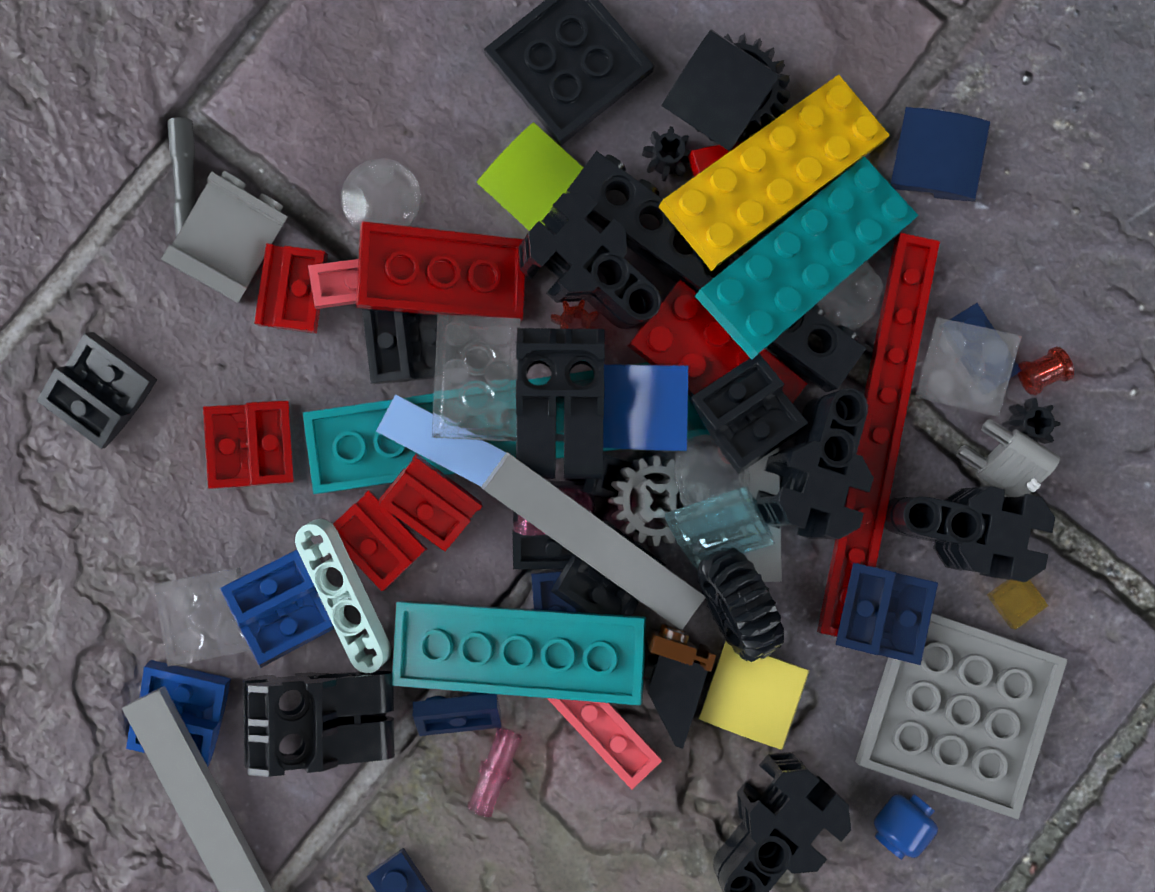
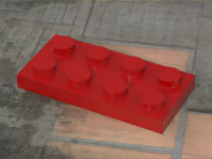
(439, 272)
(691, 336)

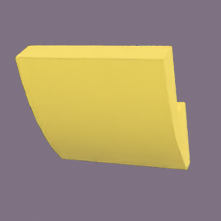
(754, 697)

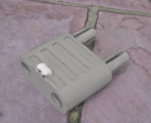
(1015, 464)

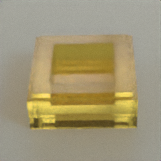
(1017, 602)

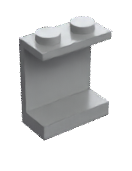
(225, 236)

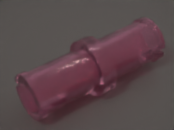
(494, 772)

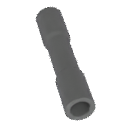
(182, 155)

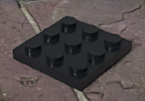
(568, 63)

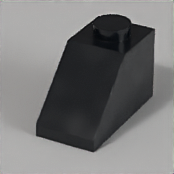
(674, 692)

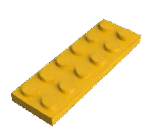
(773, 172)

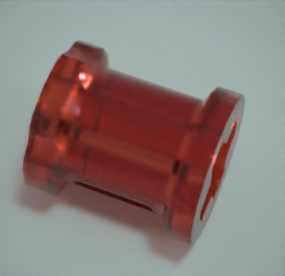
(1045, 370)

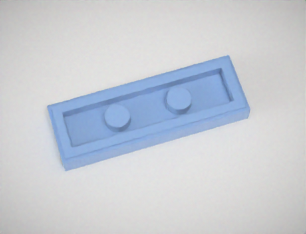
(413, 429)

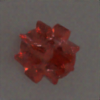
(570, 313)

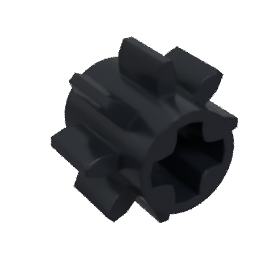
(667, 143)
(1041, 416)

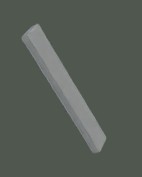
(592, 541)
(194, 793)

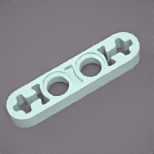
(350, 593)

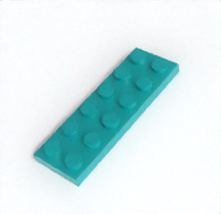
(806, 257)
(519, 652)

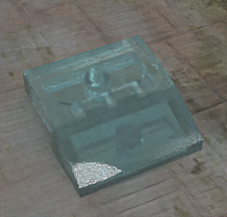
(720, 524)

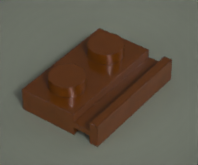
(675, 645)

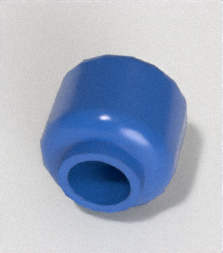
(905, 826)

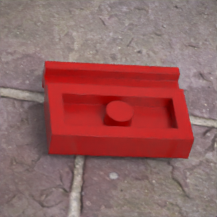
(286, 289)
(430, 502)
(377, 541)

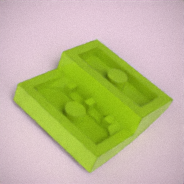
(530, 175)

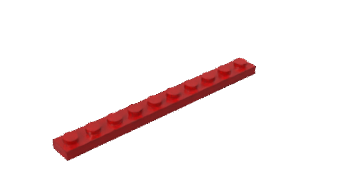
(887, 399)

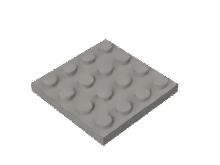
(964, 716)

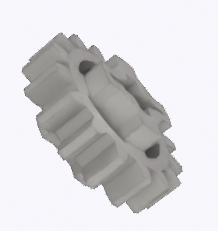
(641, 488)

